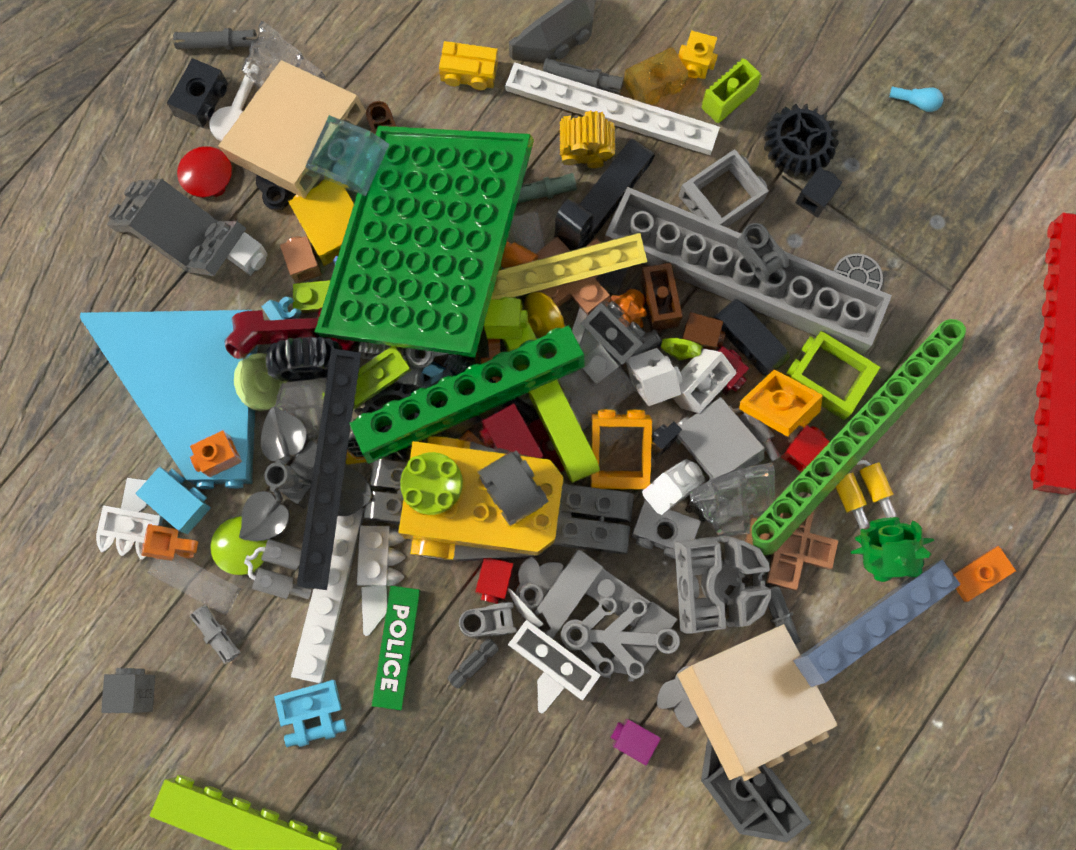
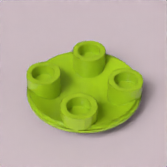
(431, 483)
(231, 551)

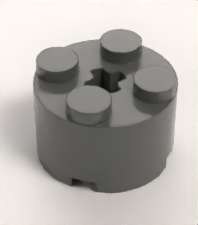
(512, 487)

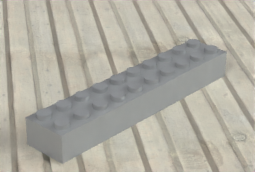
(709, 258)

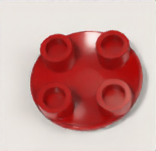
(204, 172)

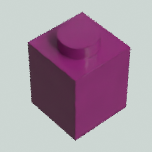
(634, 741)

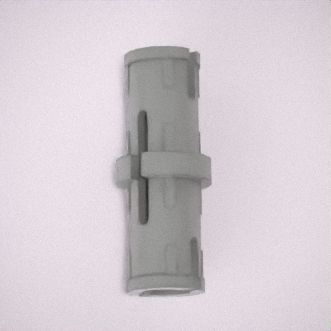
(215, 634)

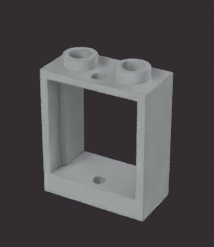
(740, 168)

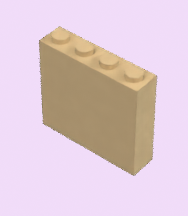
(284, 124)
(756, 703)

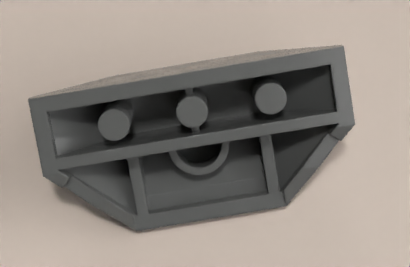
(555, 32)
(753, 806)

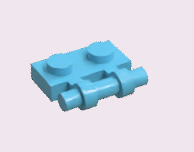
(306, 704)

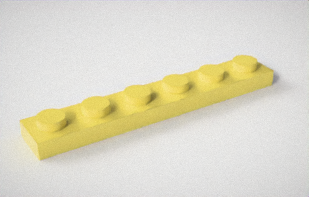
(569, 266)

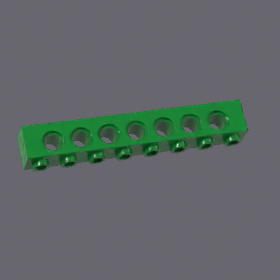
(461, 407)

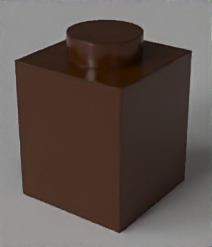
(704, 331)

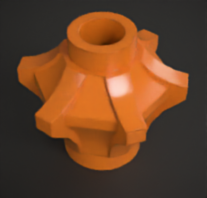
(632, 304)

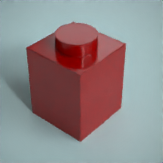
(805, 447)
(494, 580)

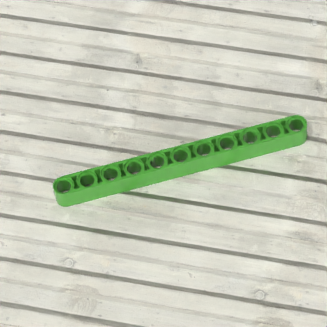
(857, 446)

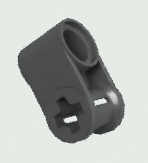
(764, 257)

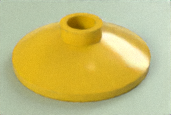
(542, 313)

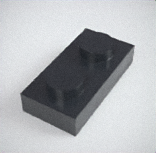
(664, 438)

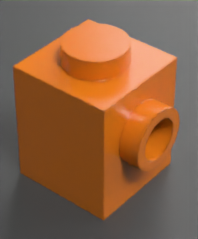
(214, 454)

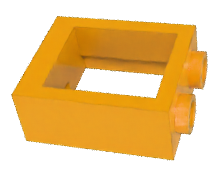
(622, 479)

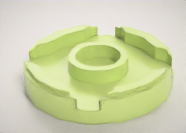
(254, 384)

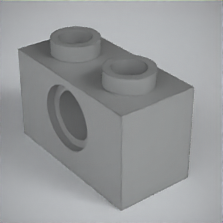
(646, 526)

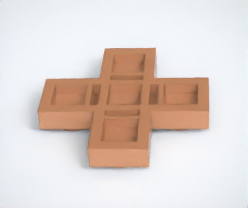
(584, 292)
(796, 550)

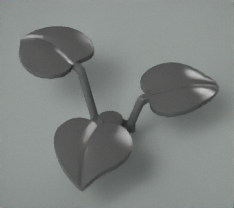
(263, 514)

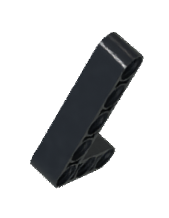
(579, 223)

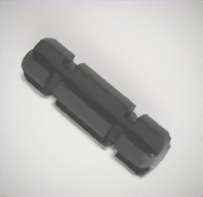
(473, 663)

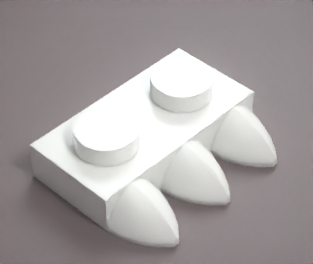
(126, 527)
(377, 556)

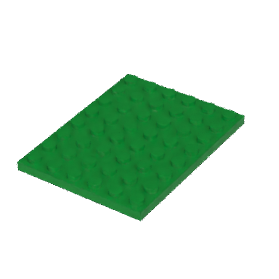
(427, 240)

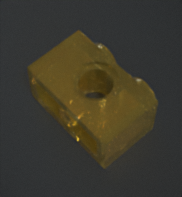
(664, 66)

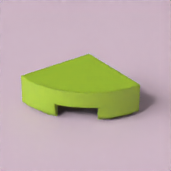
(681, 348)

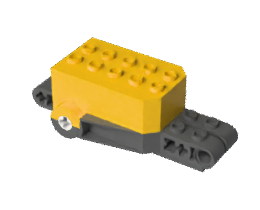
(475, 525)

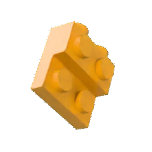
(782, 403)

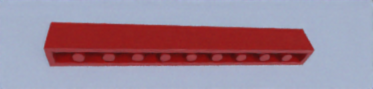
(1056, 414)

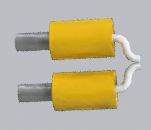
(877, 487)

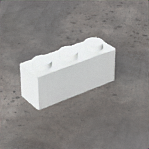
(554, 660)

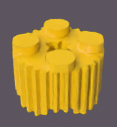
(587, 139)

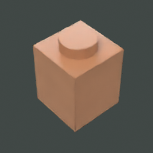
(300, 259)

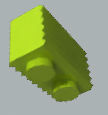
(731, 90)

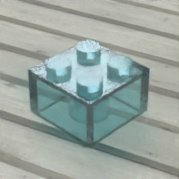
(347, 155)

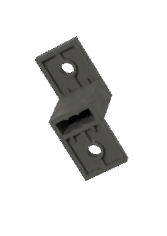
(175, 226)

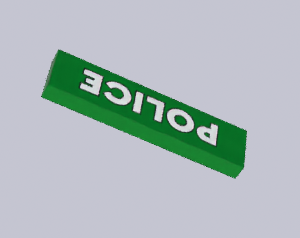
(396, 648)

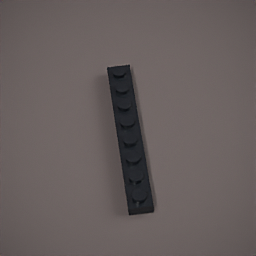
(328, 470)

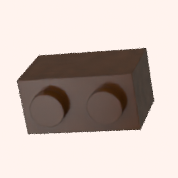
(661, 297)

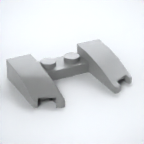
(588, 577)

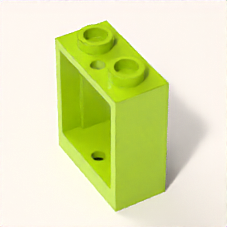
(832, 403)

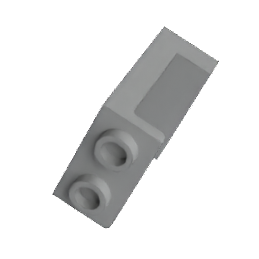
(719, 440)

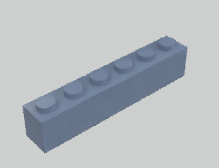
(876, 623)

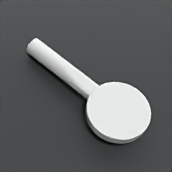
(225, 117)

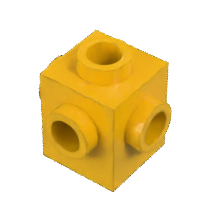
(698, 54)

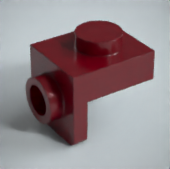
(741, 369)

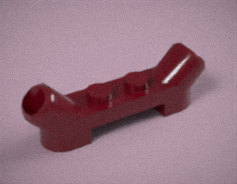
(252, 330)

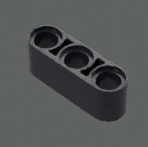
(752, 338)

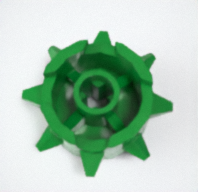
(892, 548)

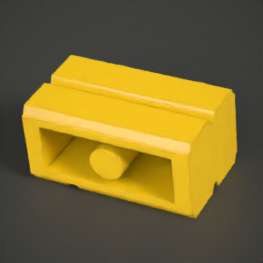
(468, 65)

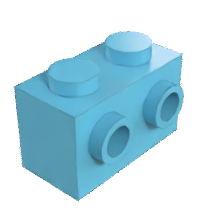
(174, 500)

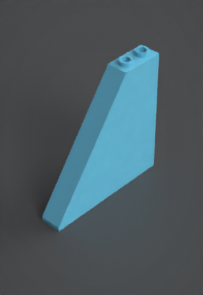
(181, 381)

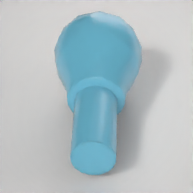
(926, 99)

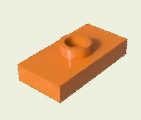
(983, 573)

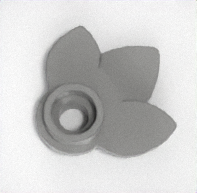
(538, 579)
(673, 695)

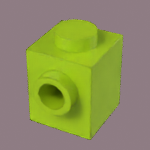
(505, 319)

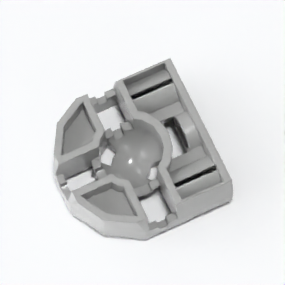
(704, 558)

